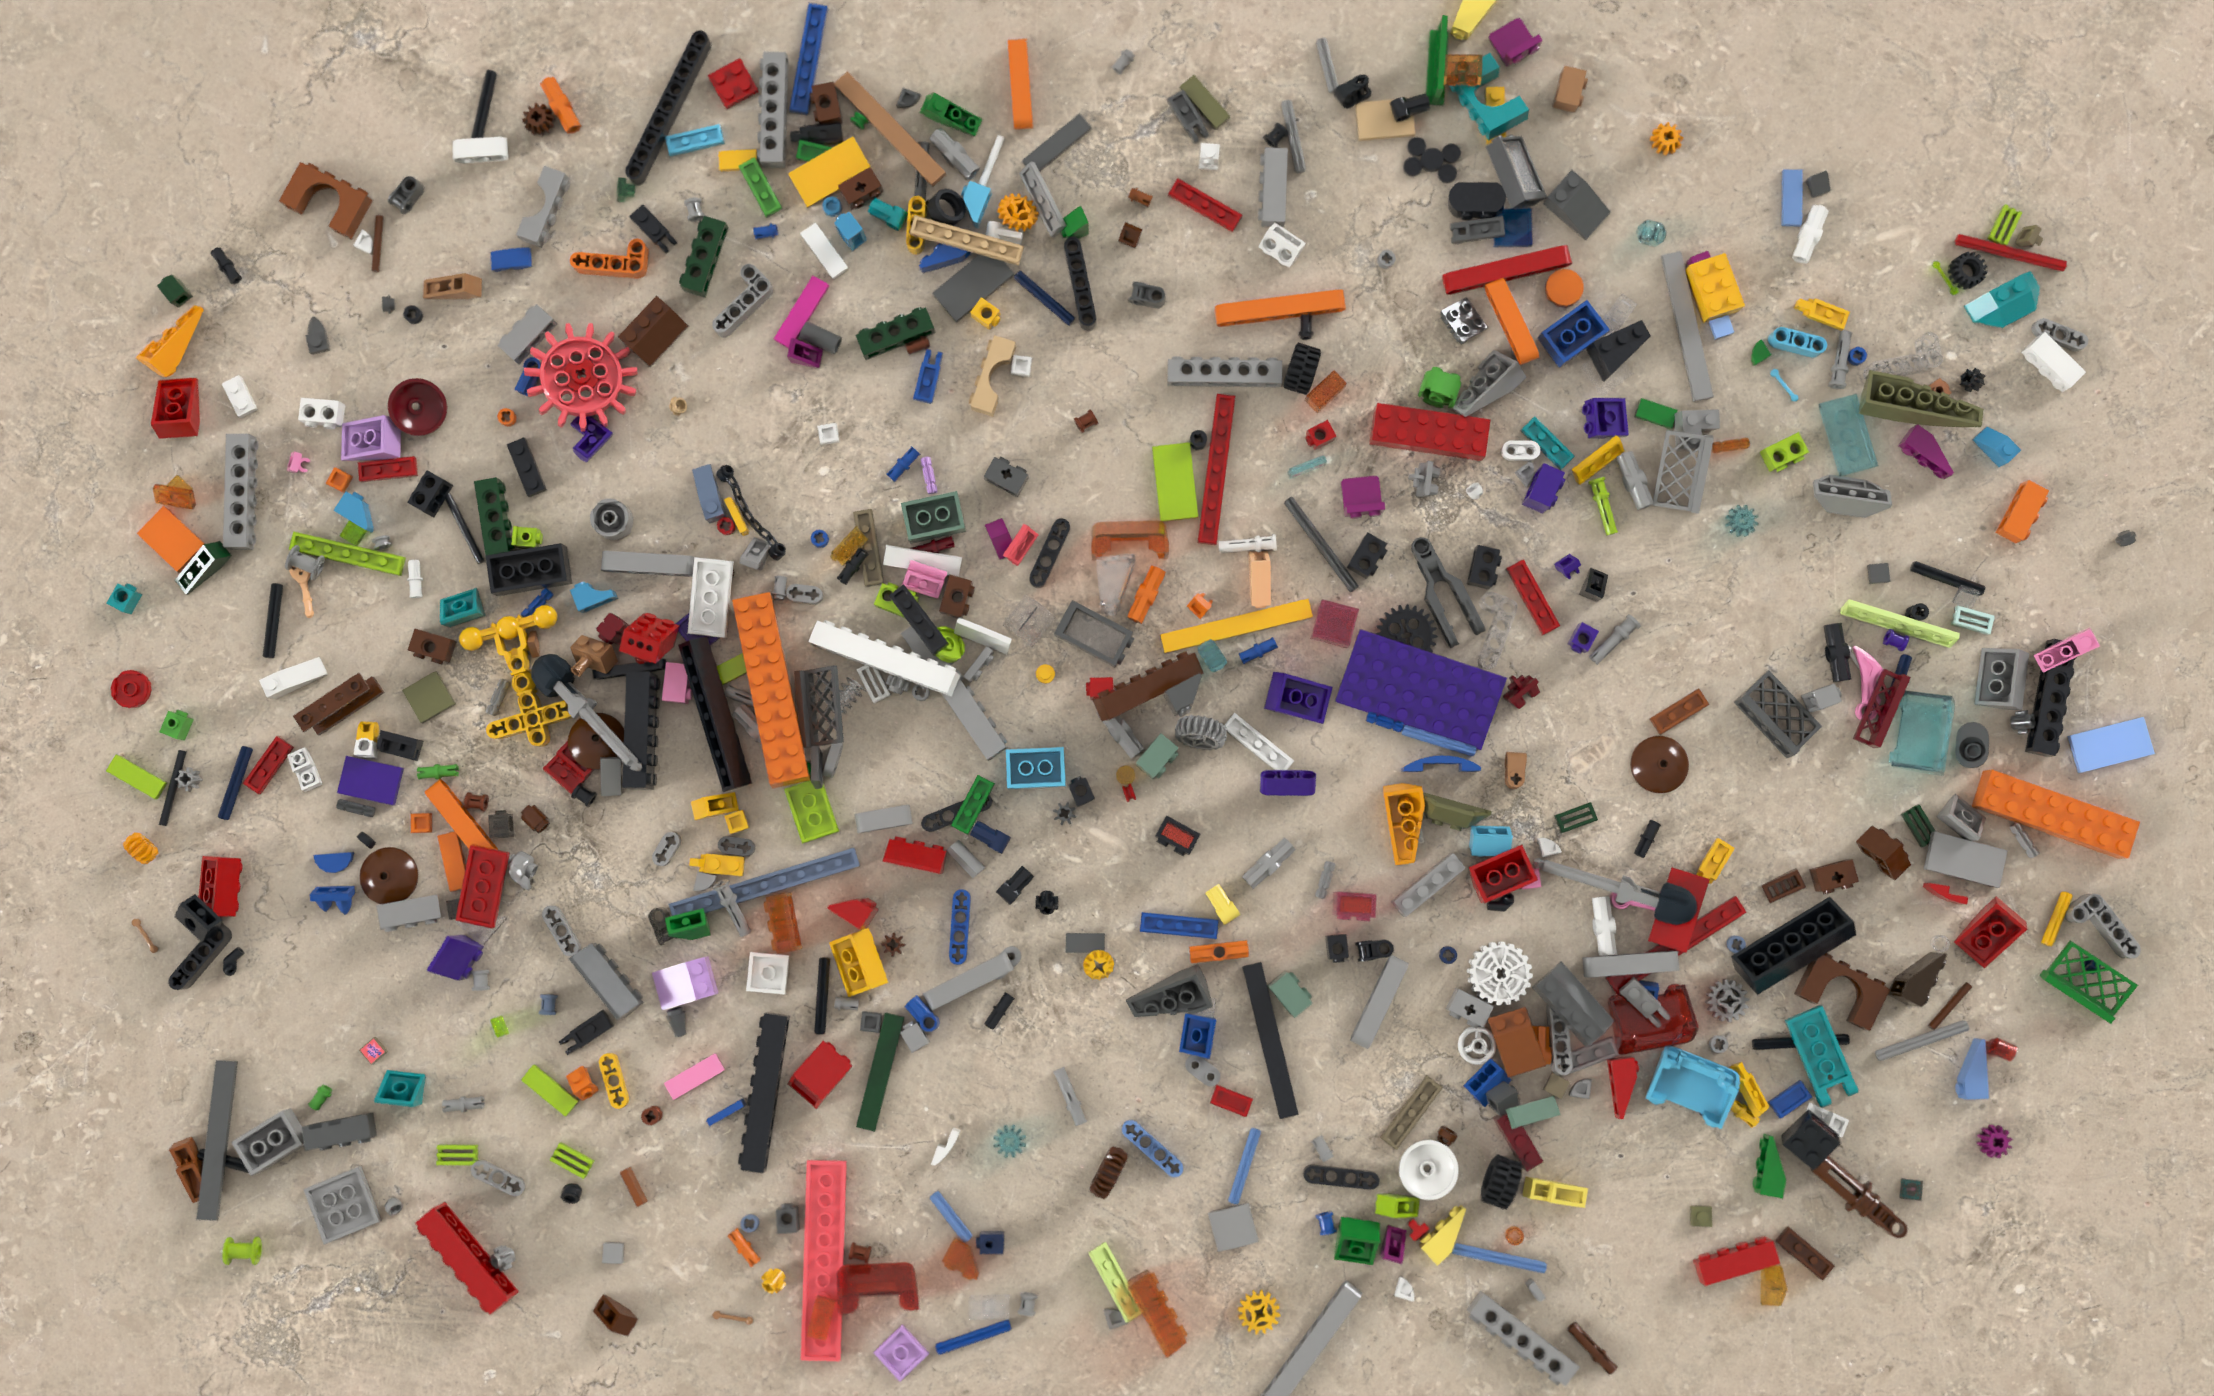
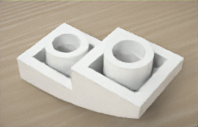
(305, 769)

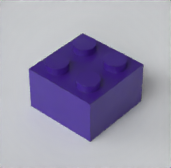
(1543, 488)

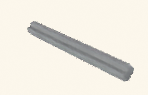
(1922, 1040)

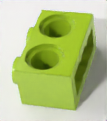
(1783, 450)
(889, 605)

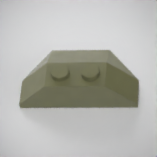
(1452, 812)

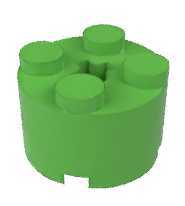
(1439, 388)

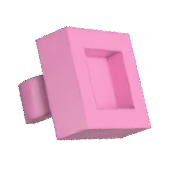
(295, 463)

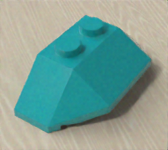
(2006, 302)

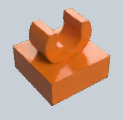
(1199, 605)

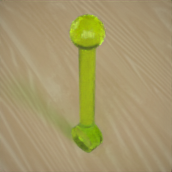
(1953, 290)

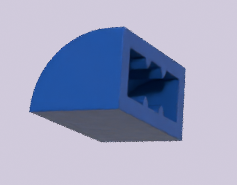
(1485, 1079)

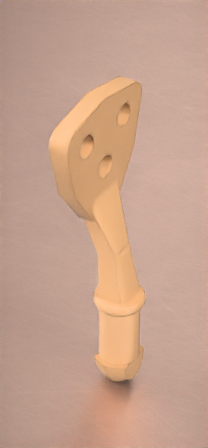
(303, 581)

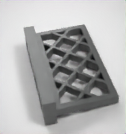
(808, 708)
(1770, 727)

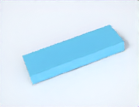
(694, 140)

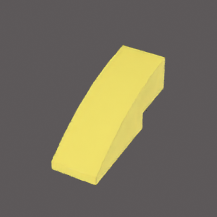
(1554, 1192)

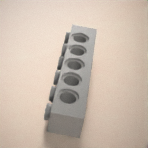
(777, 156)
(1233, 379)
(233, 484)
(1560, 1374)

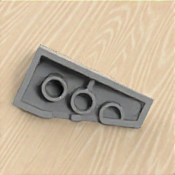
(1494, 379)

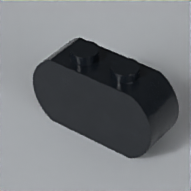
(1476, 200)

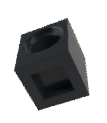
(1081, 800)
(1333, 939)

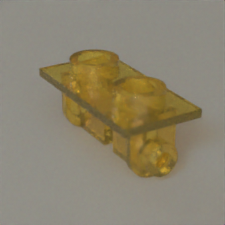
(848, 546)

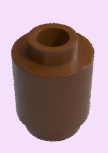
(535, 818)

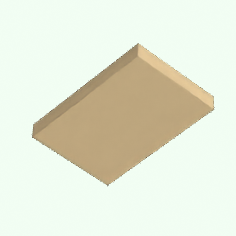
(1377, 122)

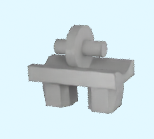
(1423, 477)

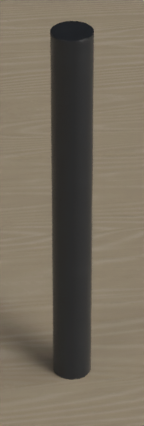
(464, 529)
(172, 788)

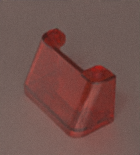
(1637, 1033)
(876, 1280)

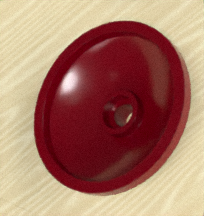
(431, 408)

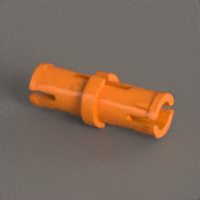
(744, 1247)

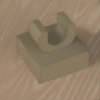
(2029, 236)

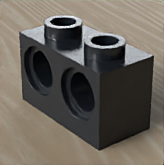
(430, 493)
(1364, 553)
(1479, 565)

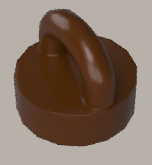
(1447, 1134)

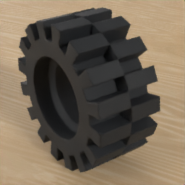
(1959, 275)

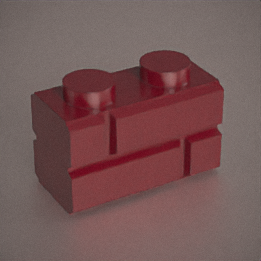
(612, 629)

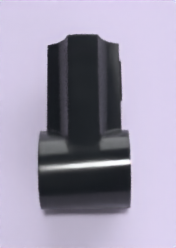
(1405, 108)
(1012, 888)

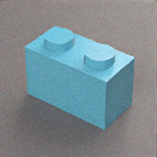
(1490, 840)

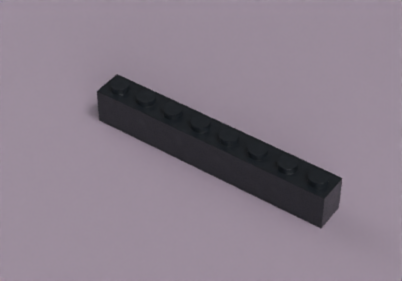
(715, 714)
(764, 1092)

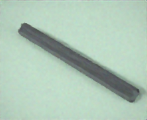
(1321, 544)

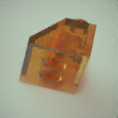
(782, 923)

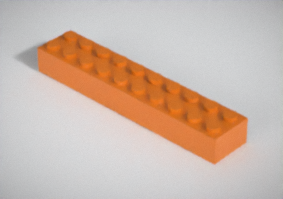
(771, 690)

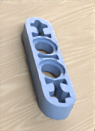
(1154, 1146)

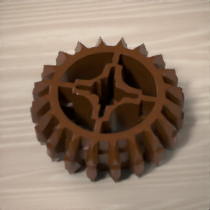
(1108, 1172)

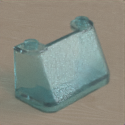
(1924, 733)

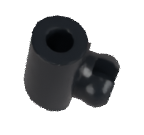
(1503, 904)
(230, 961)

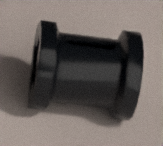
(1278, 129)
(1196, 434)
(1913, 609)
(584, 795)

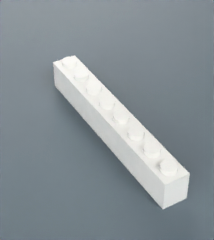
(884, 658)

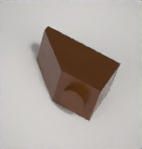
(615, 1315)

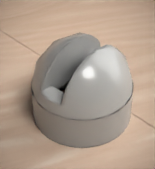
(393, 1206)

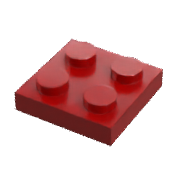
(733, 83)

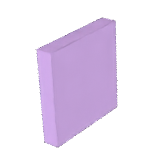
(901, 1352)

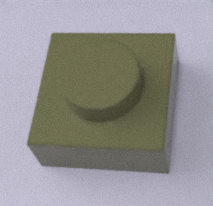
(1700, 1216)

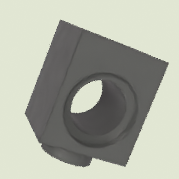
(784, 1227)

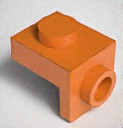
(581, 1083)

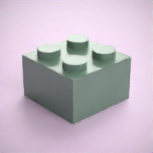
(1157, 756)
(1289, 993)

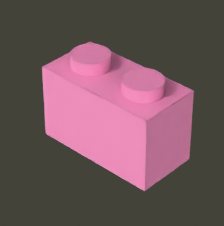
(676, 684)

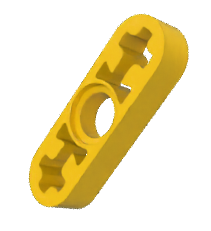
(622, 1093)

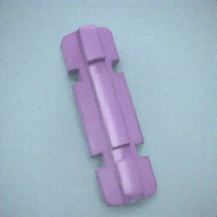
(929, 475)

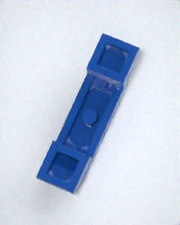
(1464, 765)

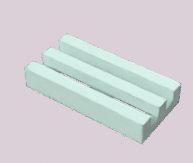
(1957, 616)

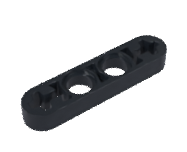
(1047, 552)
(620, 670)
(954, 809)
(1341, 1174)

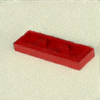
(387, 469)
(268, 765)

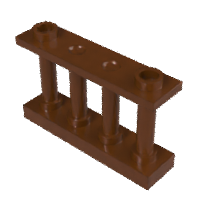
(338, 704)

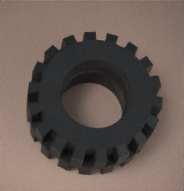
(1302, 368)
(1501, 1182)

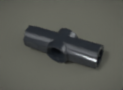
(1837, 652)

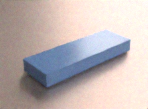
(1792, 197)

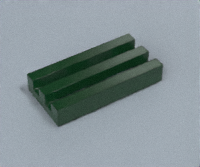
(1925, 820)
(1560, 823)

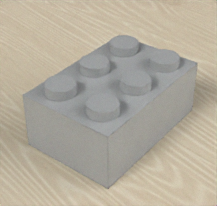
(270, 1142)

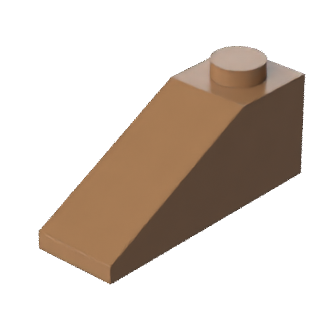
(453, 287)

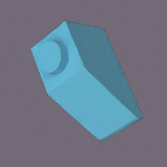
(976, 200)

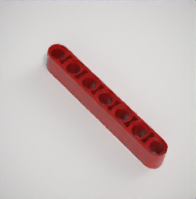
(1508, 268)

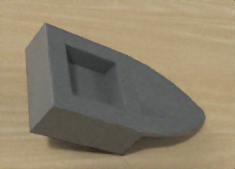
(317, 337)

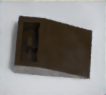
(1915, 982)

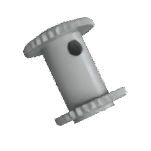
(304, 562)

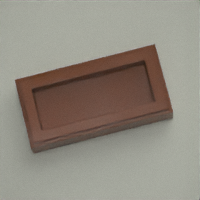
(633, 1186)

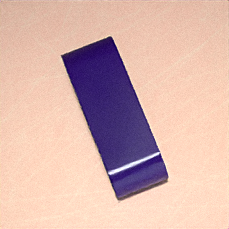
(1288, 782)

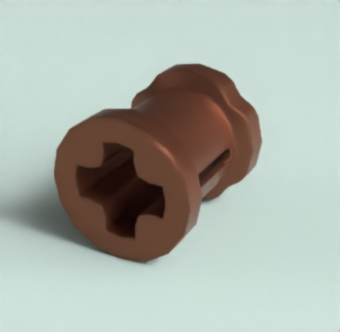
(1086, 421)
(476, 801)
(647, 1118)
(860, 1252)

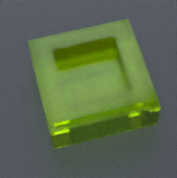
(353, 533)
(499, 1026)

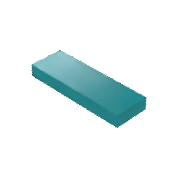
(1548, 443)

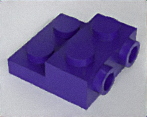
(1605, 418)

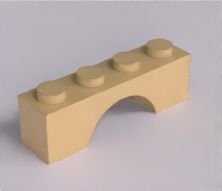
(999, 354)

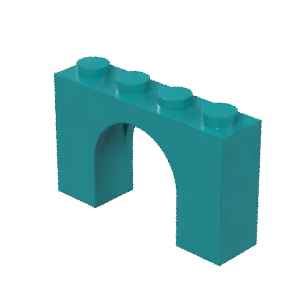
(1491, 120)

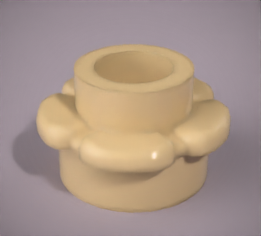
(681, 405)

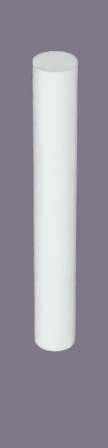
(991, 160)

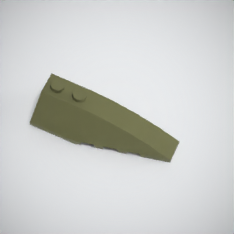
(1904, 401)

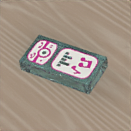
(1307, 466)

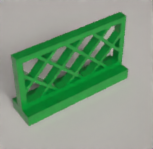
(1436, 63)
(2079, 995)

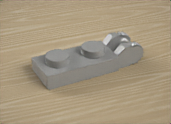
(1643, 1001)

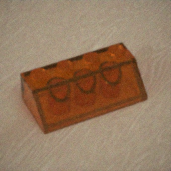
(1157, 1312)

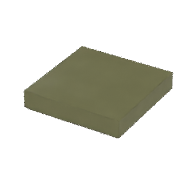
(429, 697)

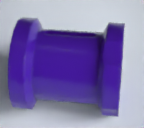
(1896, 640)

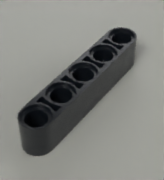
(1080, 275)

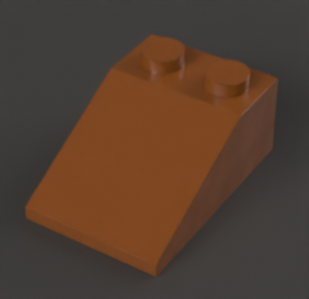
(1516, 1042)

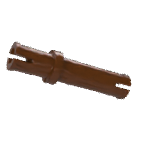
(1598, 1355)

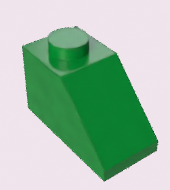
(1076, 224)
(688, 925)

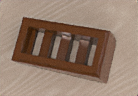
(1800, 885)

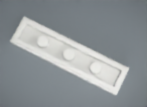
(901, 558)
(1258, 743)

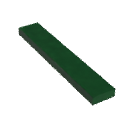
(880, 1072)

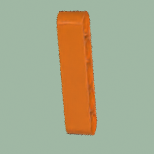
(1020, 84)
(1511, 321)
(457, 816)

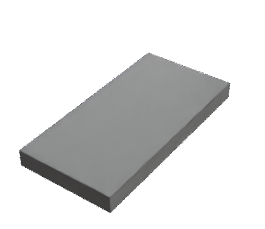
(1965, 859)

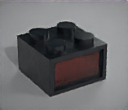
(1177, 836)
(1810, 1139)

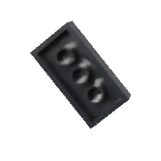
(528, 569)

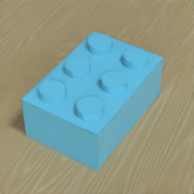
(1035, 768)

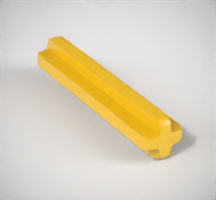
(2056, 919)

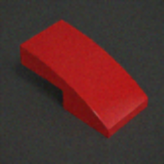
(1942, 892)

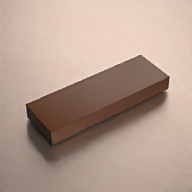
(1679, 711)

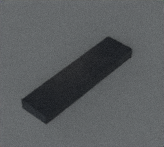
(918, 620)

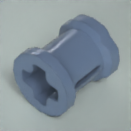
(548, 1004)

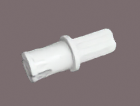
(414, 579)

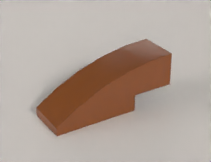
(189, 1166)

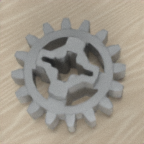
(1726, 992)

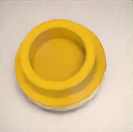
(1045, 673)

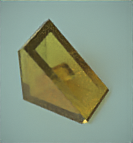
(1773, 1286)

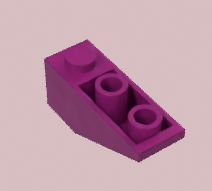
(1926, 450)

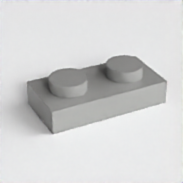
(975, 670)

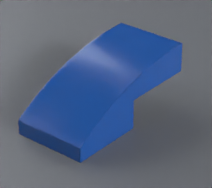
(511, 259)

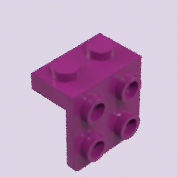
(1514, 42)
(1362, 497)

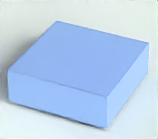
(1721, 327)

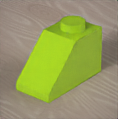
(1397, 1205)

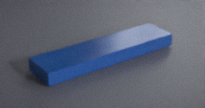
(1179, 925)

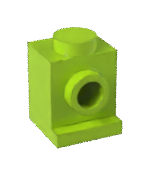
(519, 541)

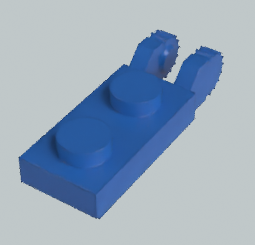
(928, 378)

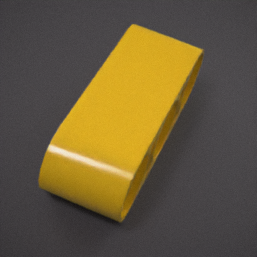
(911, 213)

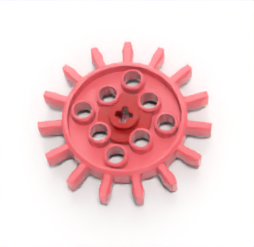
(579, 405)

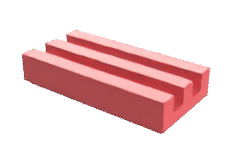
(1018, 547)

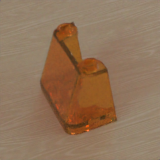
(1152, 531)

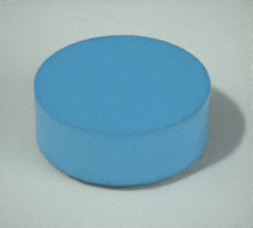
(832, 206)

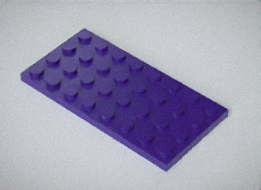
(1420, 688)

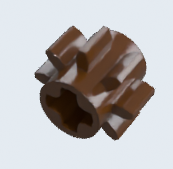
(889, 948)

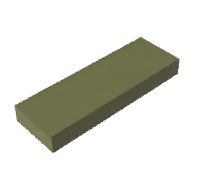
(1205, 102)

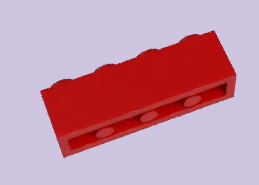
(1736, 1261)

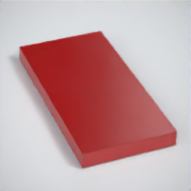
(482, 886)
(1679, 936)

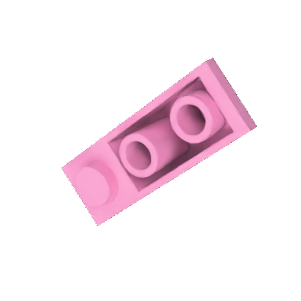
(2067, 649)

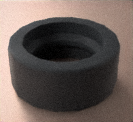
(954, 200)

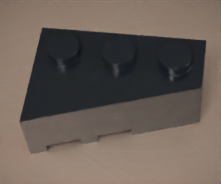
(1616, 348)

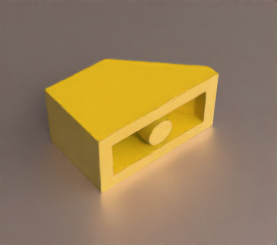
(714, 805)

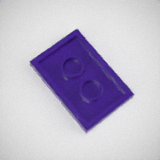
(370, 780)

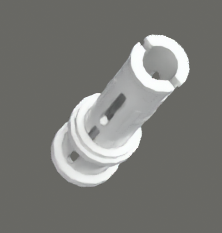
(1257, 543)

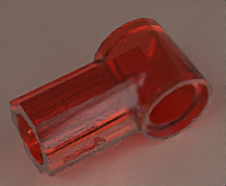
(2001, 1049)

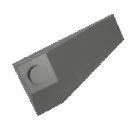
(1176, 994)

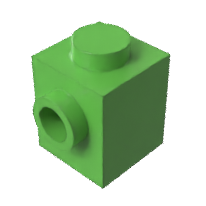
(176, 724)

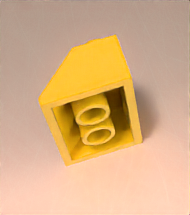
(858, 962)

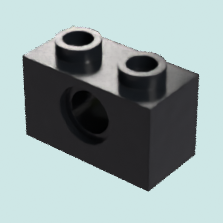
(198, 918)

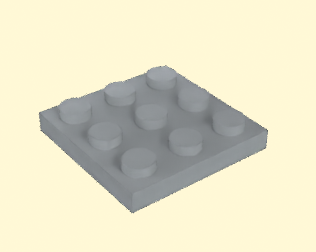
(342, 1205)

